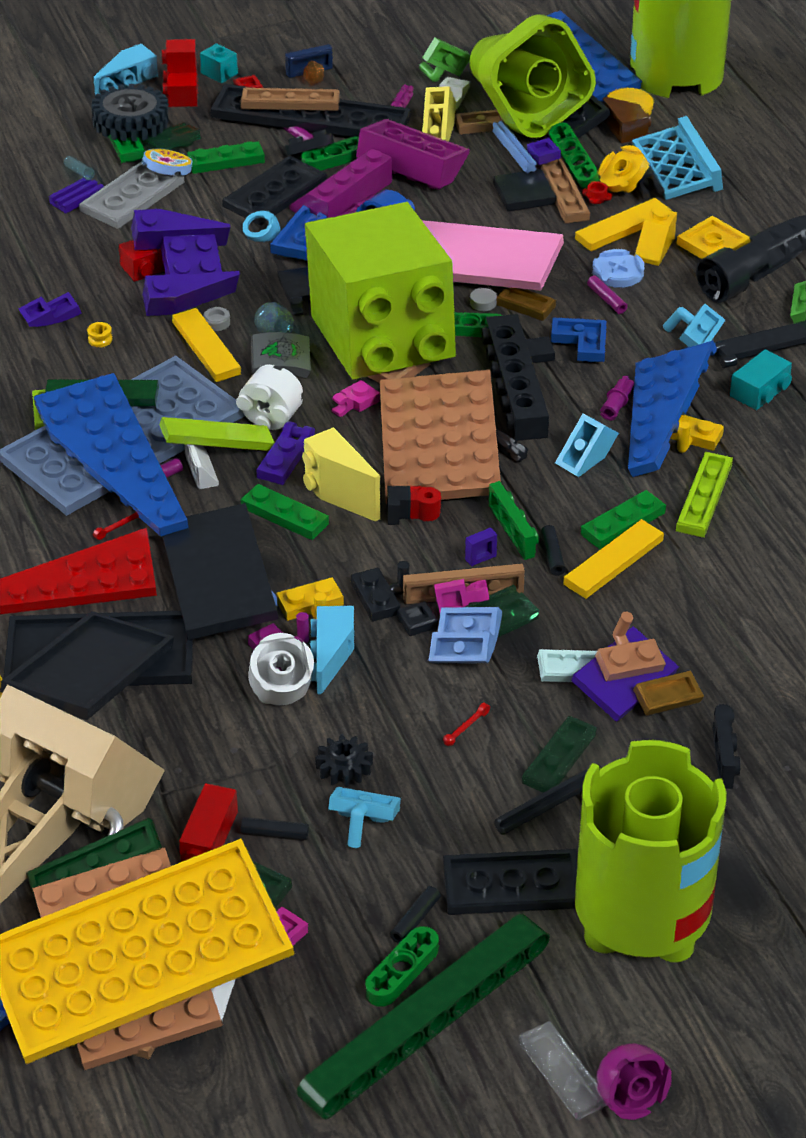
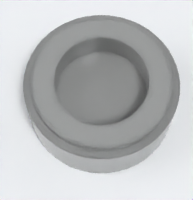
(483, 299)
(217, 318)

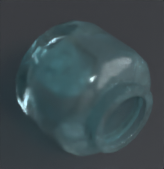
(273, 318)

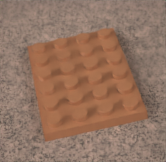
(440, 433)
(157, 1028)

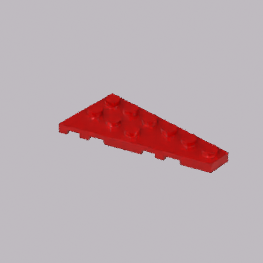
(94, 575)

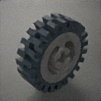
(130, 112)

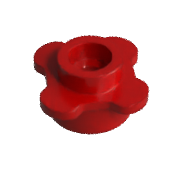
(597, 192)

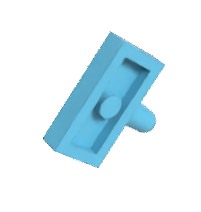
(700, 327)
(359, 804)

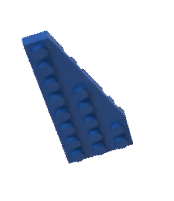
(105, 436)

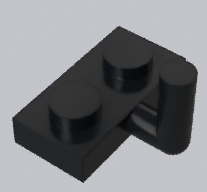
(376, 594)

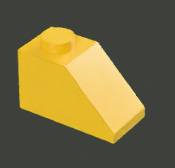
(656, 235)

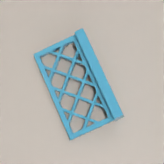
(695, 153)

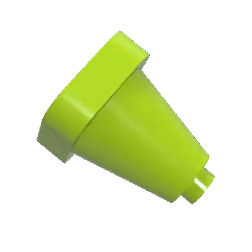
(534, 74)

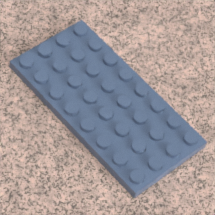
(64, 480)

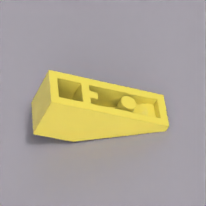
(439, 112)

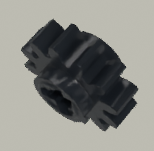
(344, 760)

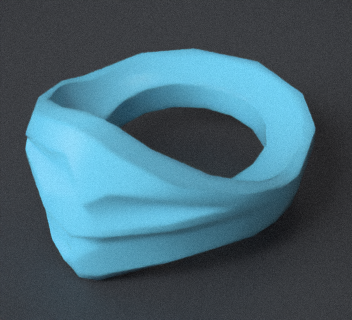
(264, 235)

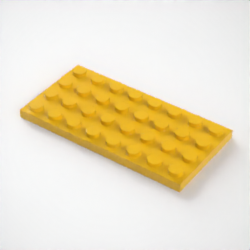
(137, 950)

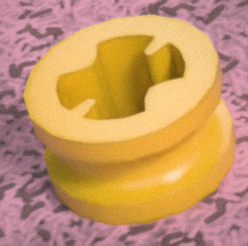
(99, 334)

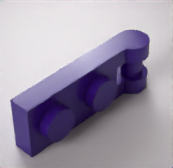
(284, 453)

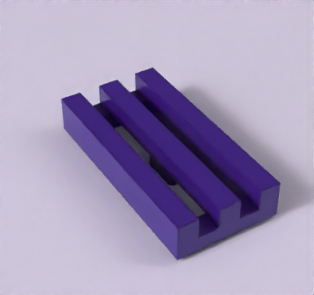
(72, 195)

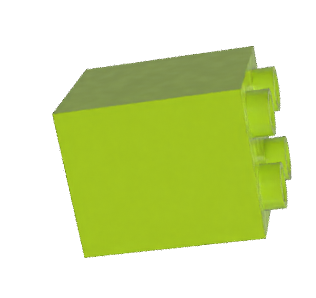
(381, 290)

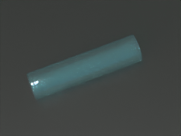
(79, 167)

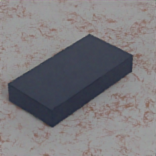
(296, 61)

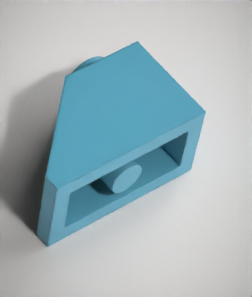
(586, 445)

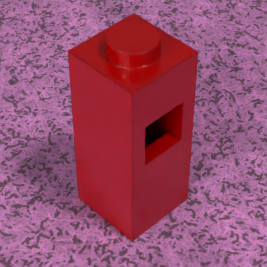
(209, 821)

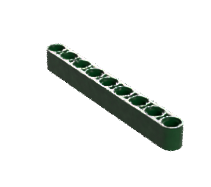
(422, 1016)

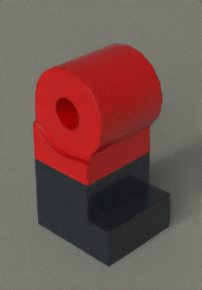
(412, 503)

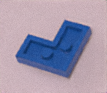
(587, 333)

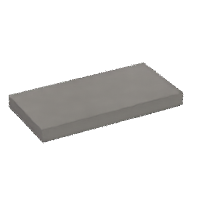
(129, 192)

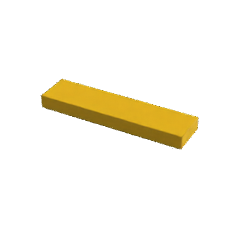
(616, 226)
(206, 344)
(613, 559)

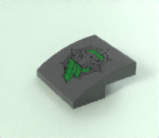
(283, 351)

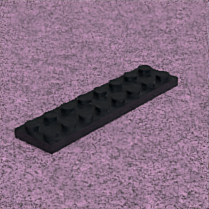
(344, 122)

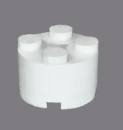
(270, 397)
(296, 663)

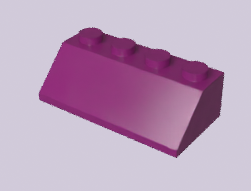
(414, 152)
(349, 185)

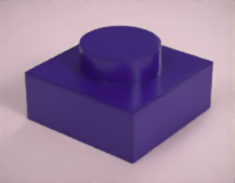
(544, 151)
(481, 546)

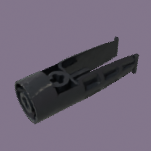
(729, 270)

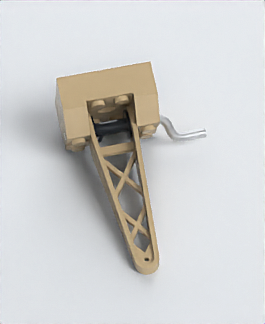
(102, 784)

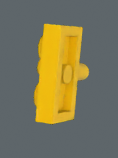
(697, 433)
(308, 597)

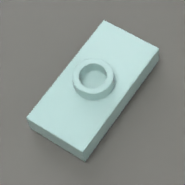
(562, 664)

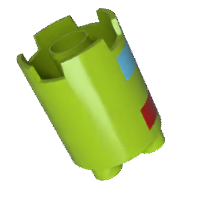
(679, 44)
(648, 852)

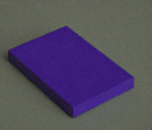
(617, 696)

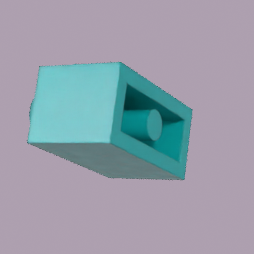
(761, 379)

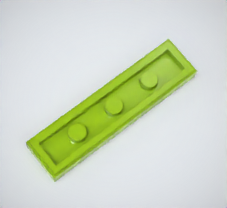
(216, 434)
(704, 494)

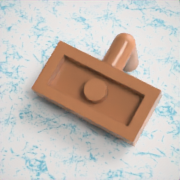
(629, 658)

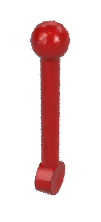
(100, 532)
(449, 739)

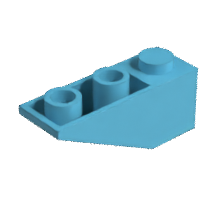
(126, 68)
(333, 644)

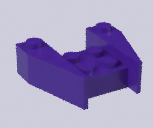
(189, 260)

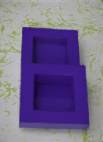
(40, 313)

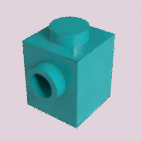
(218, 63)

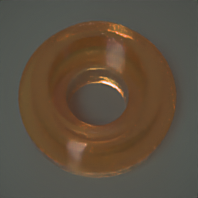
(314, 72)

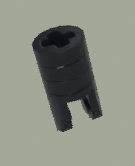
(648, 183)

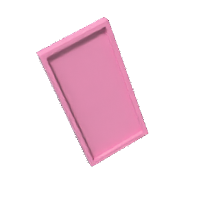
(498, 254)

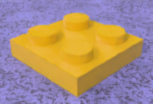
(710, 237)

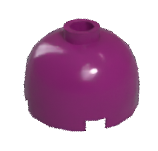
(633, 1080)

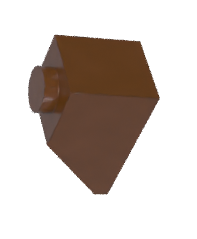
(626, 119)

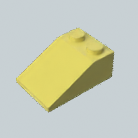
(341, 474)

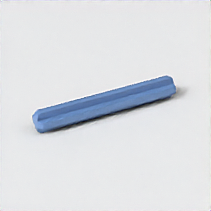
(514, 147)

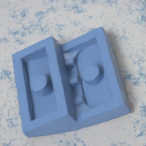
(465, 635)

